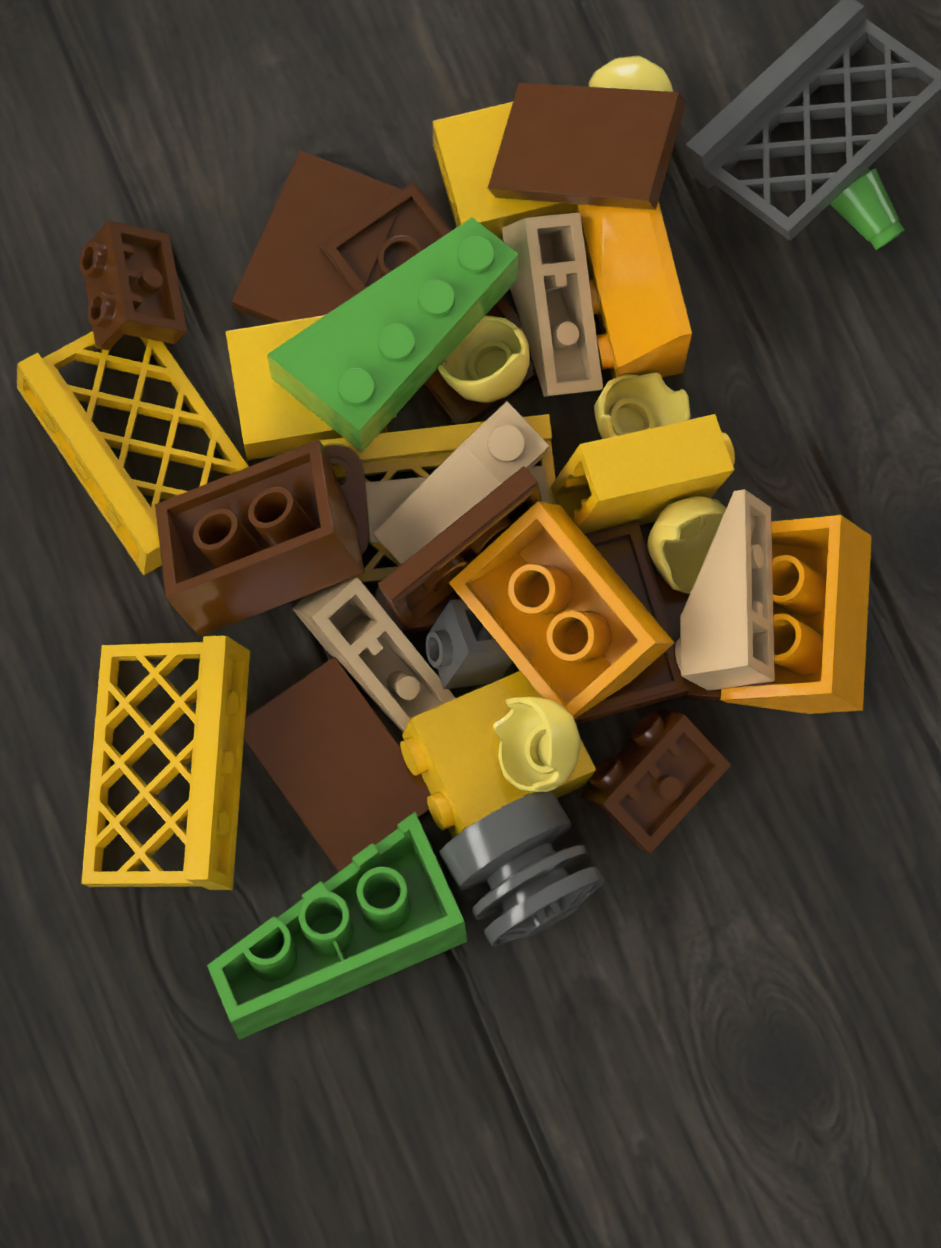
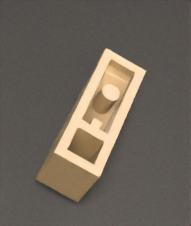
(556, 302)
(461, 481)
(730, 607)
(372, 650)

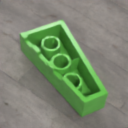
(392, 336)
(343, 934)

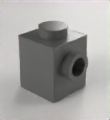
(464, 649)

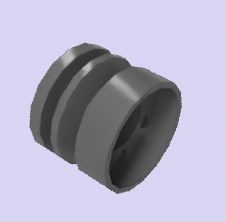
(521, 867)

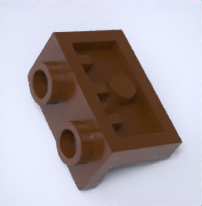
(131, 285)
(656, 778)

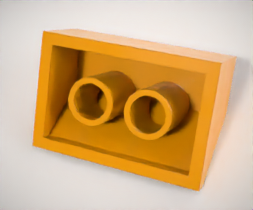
(634, 291)
(560, 610)
(817, 618)

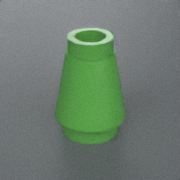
(869, 209)

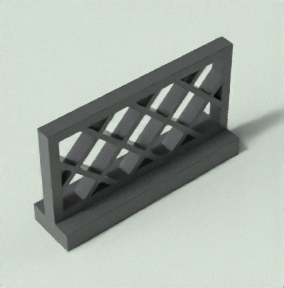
(776, 99)

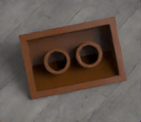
(257, 539)

